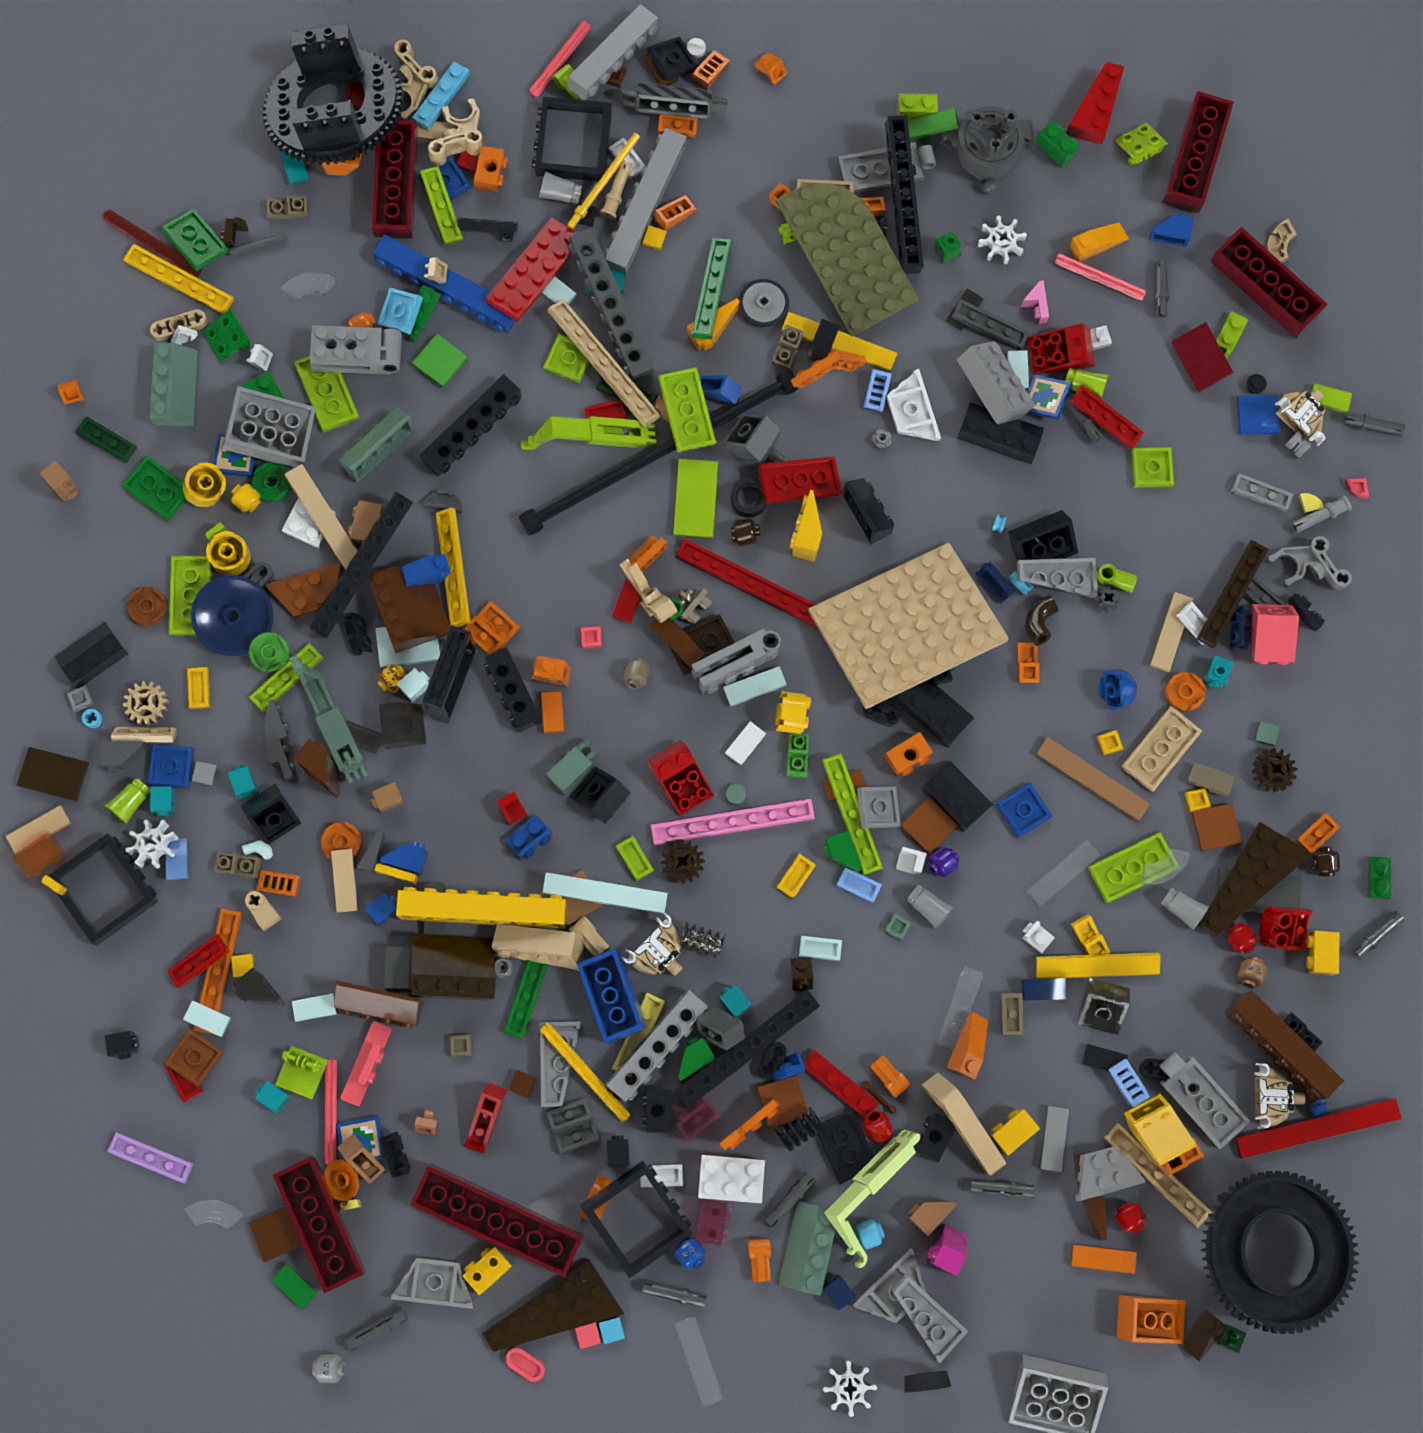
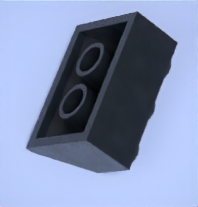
(867, 509)
(1045, 538)
(91, 655)
(956, 796)

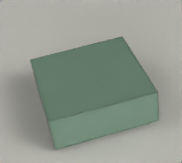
(1267, 733)
(898, 927)

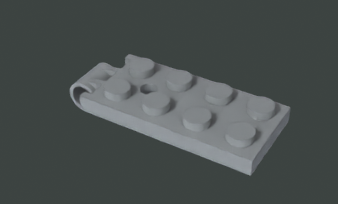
(872, 171)
(1207, 1103)

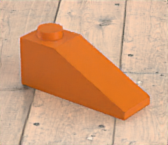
(970, 1047)

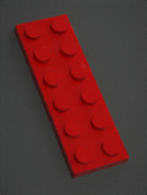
(532, 271)

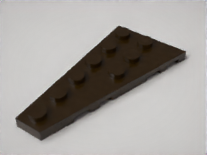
(1258, 869)
(565, 1305)

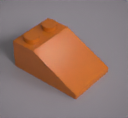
(1151, 1319)

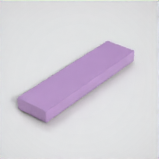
(150, 1157)

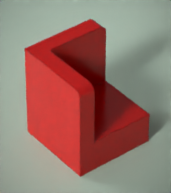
(512, 808)

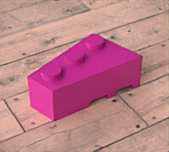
(949, 1250)

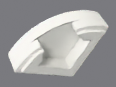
(183, 335)

